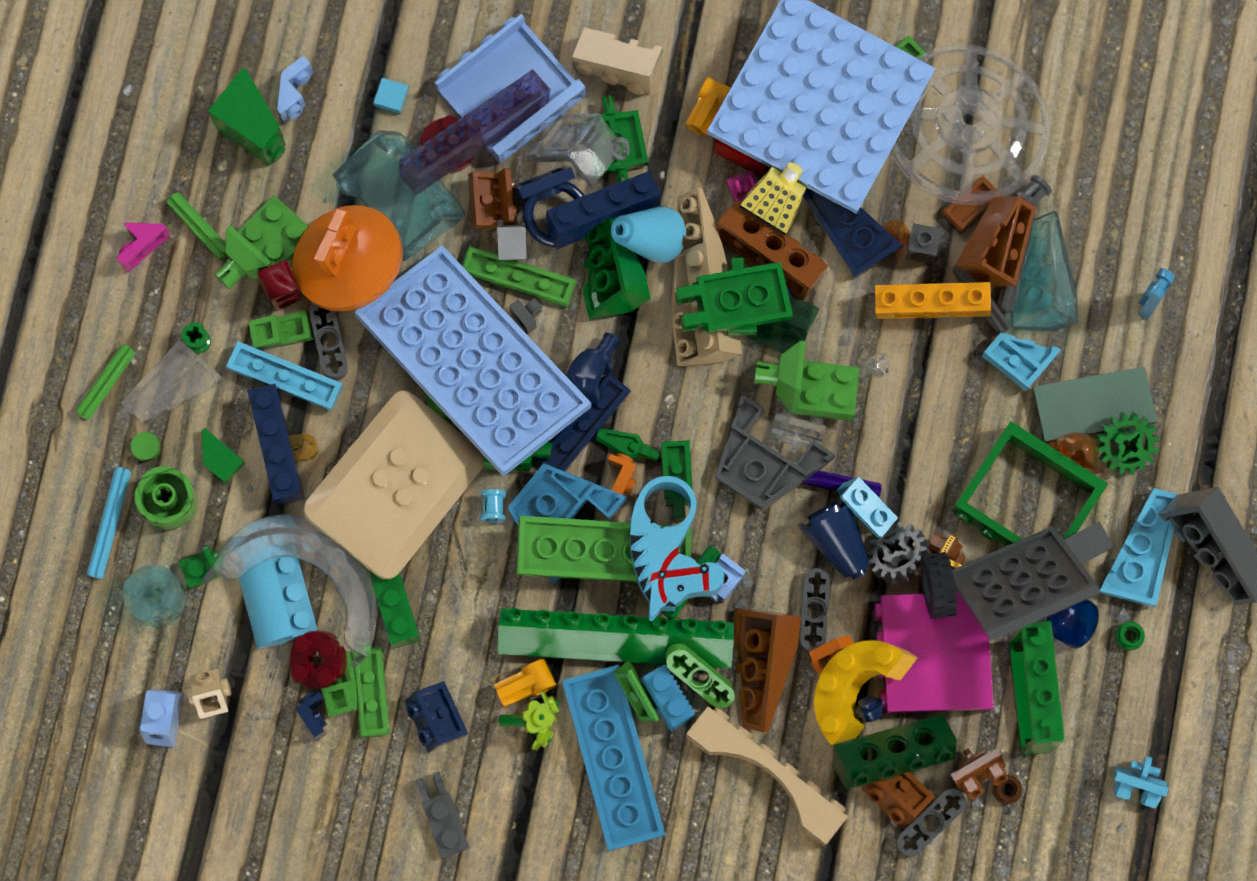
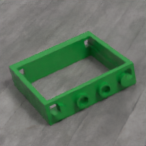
(1047, 455)
(1036, 689)

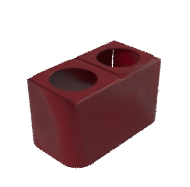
(279, 285)

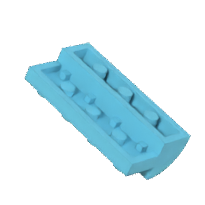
(277, 601)

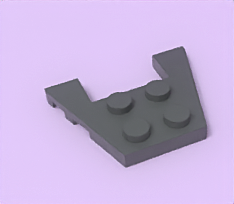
(758, 470)

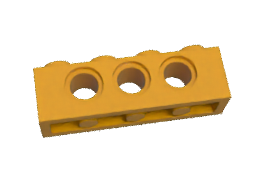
(933, 300)

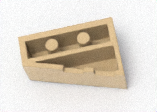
(617, 61)

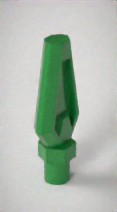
(627, 444)

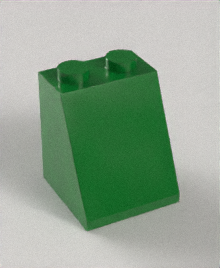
(247, 120)

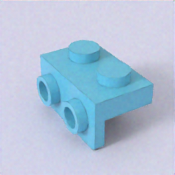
(867, 506)

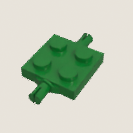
(627, 126)

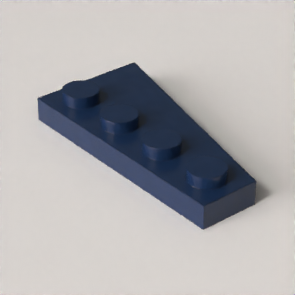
(856, 236)

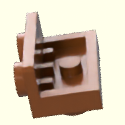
(491, 198)

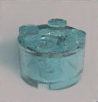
(140, 590)

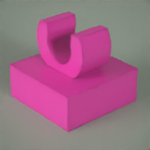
(741, 185)

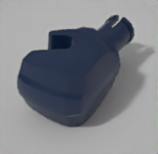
(591, 365)

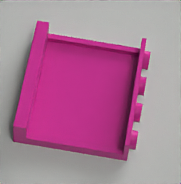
(951, 660)

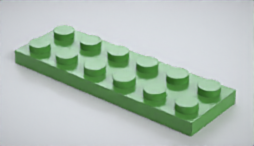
(578, 549)

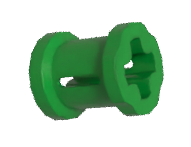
(191, 331)

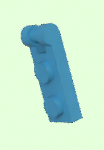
(1155, 292)

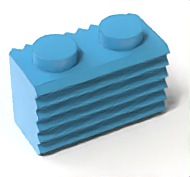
(668, 698)

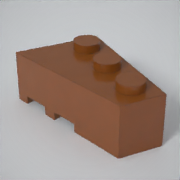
(999, 242)

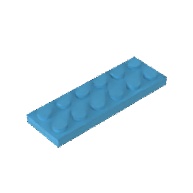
(613, 759)

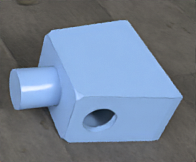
(161, 717)

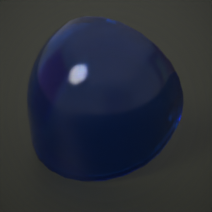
(1075, 623)

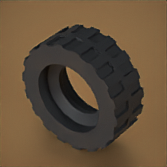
(938, 585)

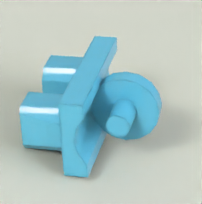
(1127, 779)

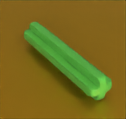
(197, 225)
(105, 381)

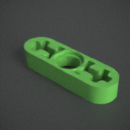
(694, 664)

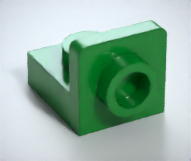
(196, 567)

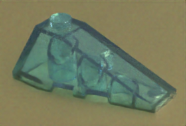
(1047, 287)

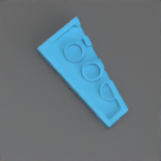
(1143, 557)

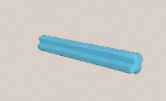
(108, 523)

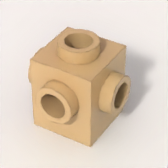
(209, 693)

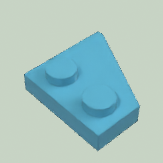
(1019, 358)

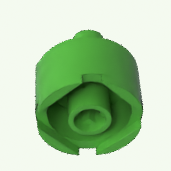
(150, 497)

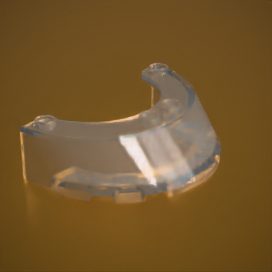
(300, 539)

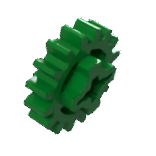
(1121, 452)

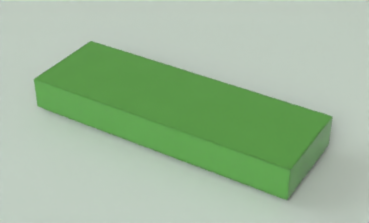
(372, 695)

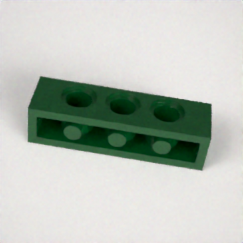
(894, 751)

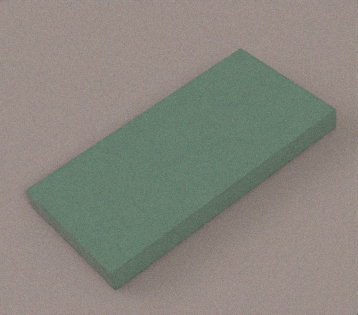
(1090, 401)

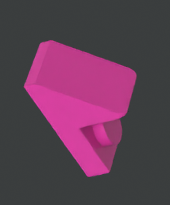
(147, 237)

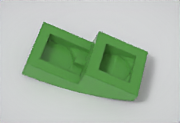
(281, 331)
(343, 694)

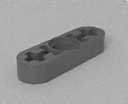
(340, 357)
(808, 588)
(952, 814)

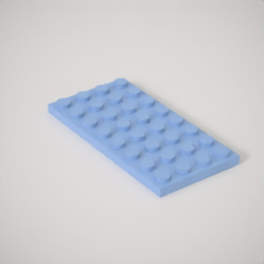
(473, 360)

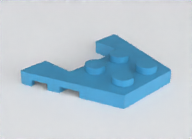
(561, 495)

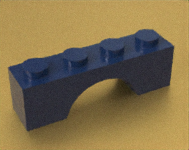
(576, 218)
(275, 445)

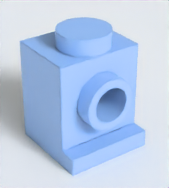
(734, 575)

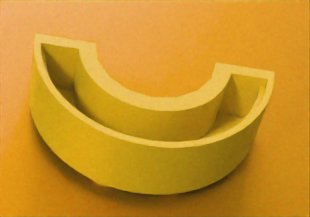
(843, 679)

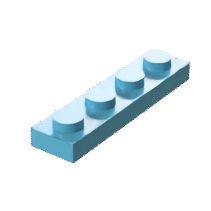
(286, 375)

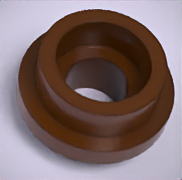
(1016, 793)

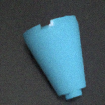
(651, 233)

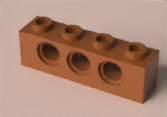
(755, 249)

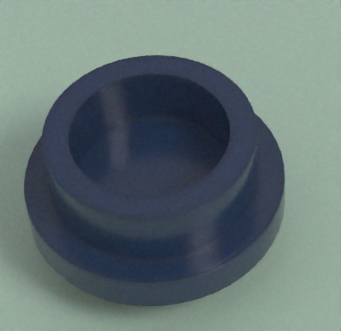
(869, 709)

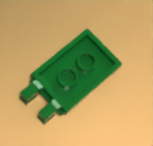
(736, 299)

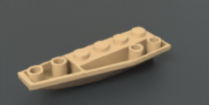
(700, 256)

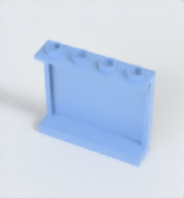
(497, 65)

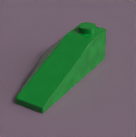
(614, 275)

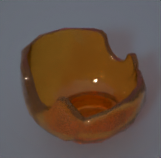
(1080, 446)

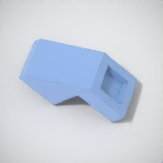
(290, 100)

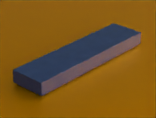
(579, 433)

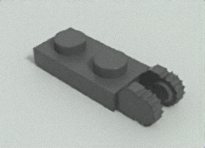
(443, 819)

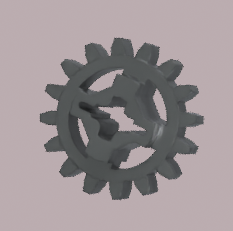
(898, 553)

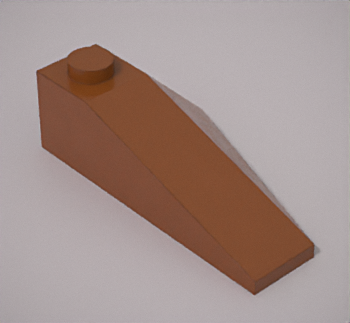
(765, 654)

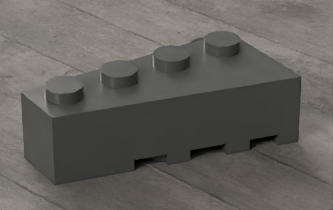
(1219, 540)

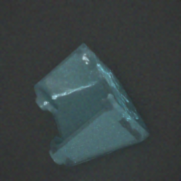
(375, 179)

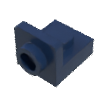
(313, 721)

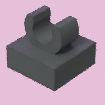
(526, 315)

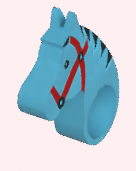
(660, 569)

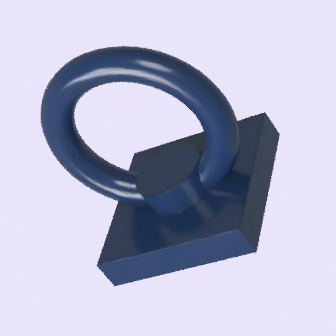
(541, 188)

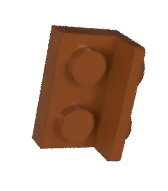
(899, 797)

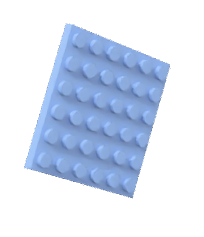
(821, 100)

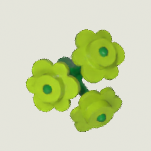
(535, 720)

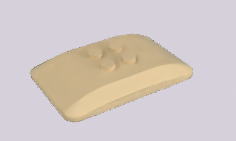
(394, 485)

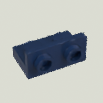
(435, 716)

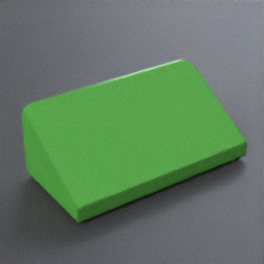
(636, 693)

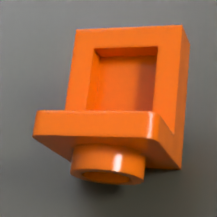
(624, 483)

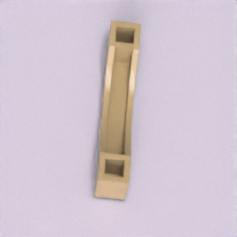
(718, 737)

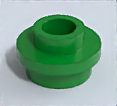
(1138, 632)

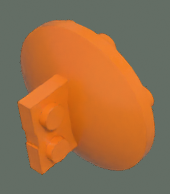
(347, 258)

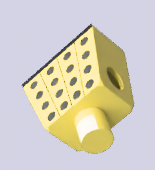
(776, 197)

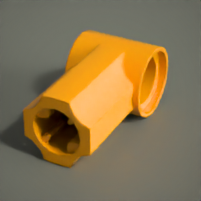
(708, 104)
(528, 682)

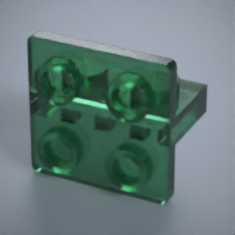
(787, 333)

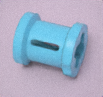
(492, 506)

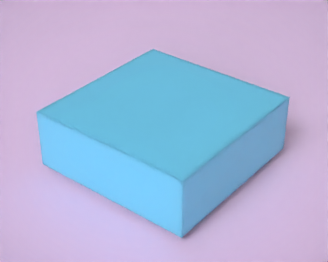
(391, 95)

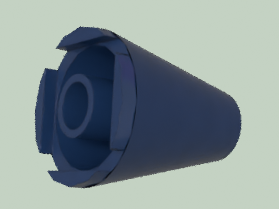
(838, 538)

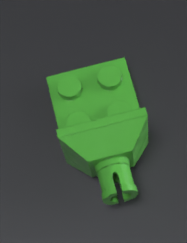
(261, 242)
(811, 386)

